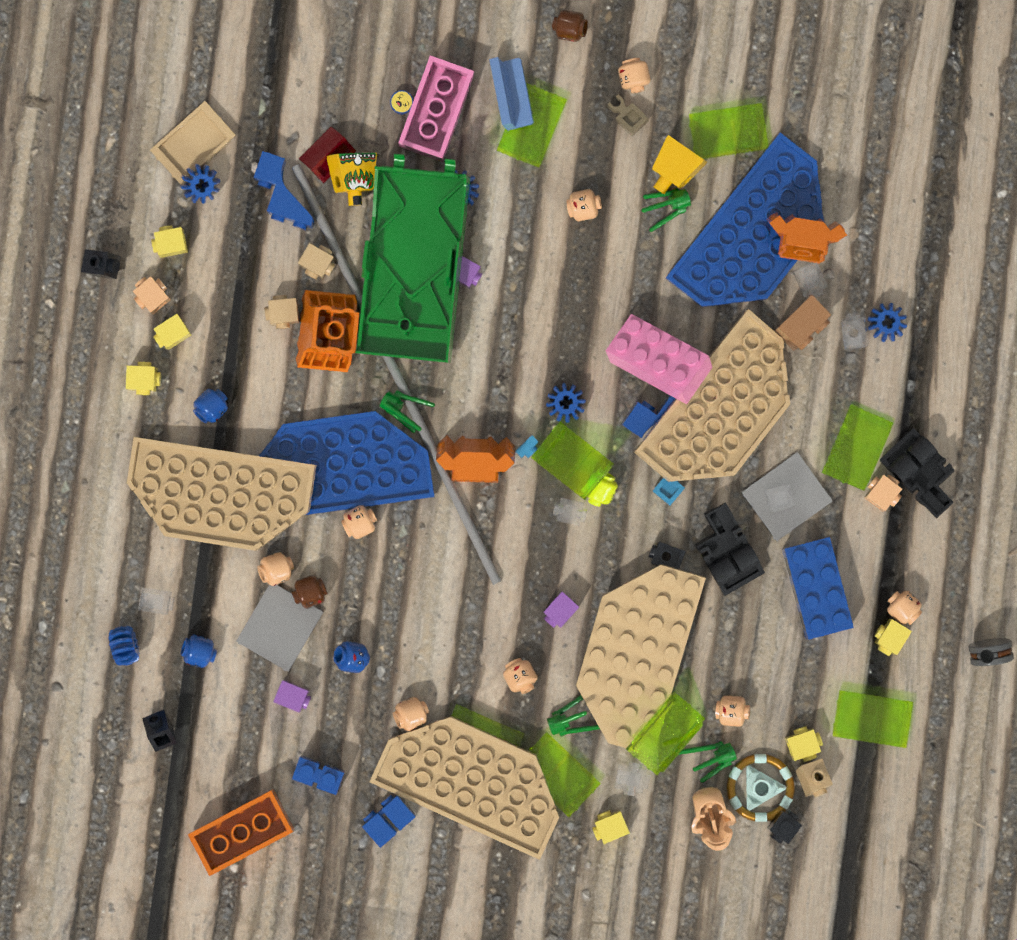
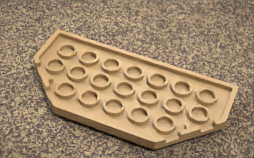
(727, 412)
(218, 493)
(637, 649)
(472, 782)

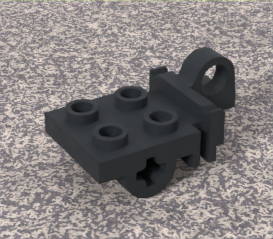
(920, 468)
(728, 553)

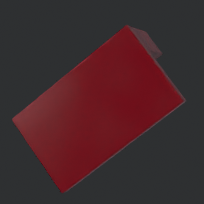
(328, 144)

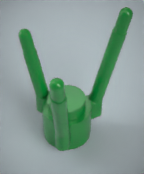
(677, 200)
(393, 405)
(559, 723)
(724, 754)

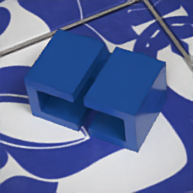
(308, 772)
(379, 828)

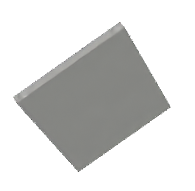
(806, 492)
(279, 627)

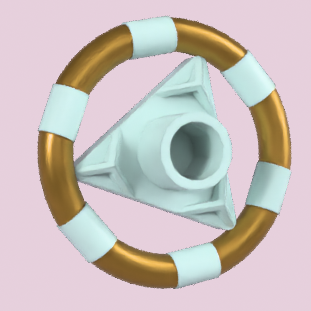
(760, 787)

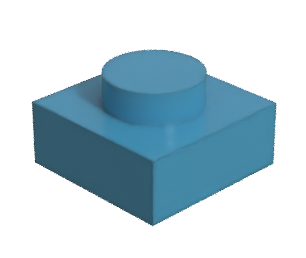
(528, 448)
(668, 490)

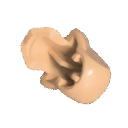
(712, 818)

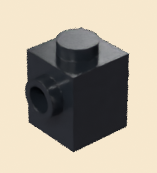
(100, 264)
(159, 730)
(784, 827)

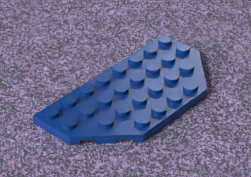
(739, 249)
(357, 461)

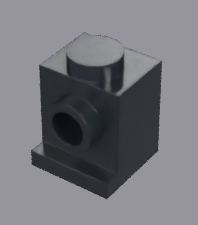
(675, 553)

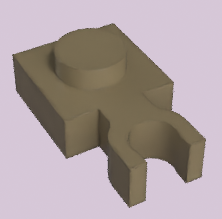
(629, 117)

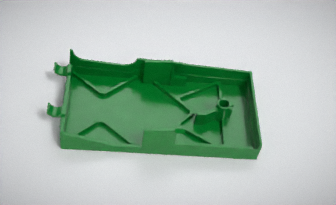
(413, 262)

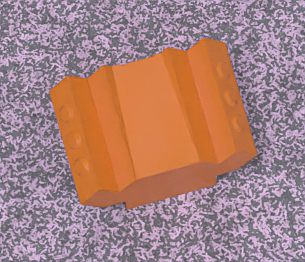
(805, 238)
(327, 331)
(475, 458)

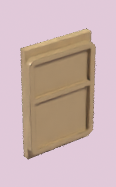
(193, 142)

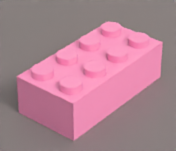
(436, 108)
(659, 358)

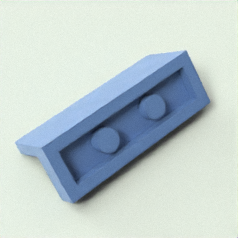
(511, 93)

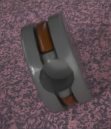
(991, 652)

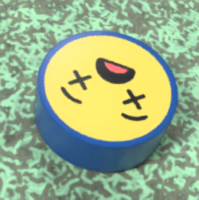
(401, 102)

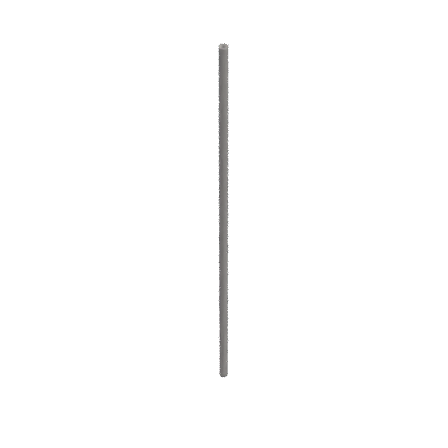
(398, 378)

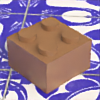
(805, 321)

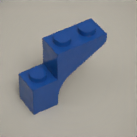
(282, 204)
(642, 416)

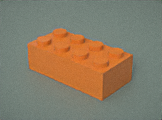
(241, 832)

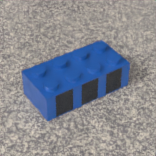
(817, 588)

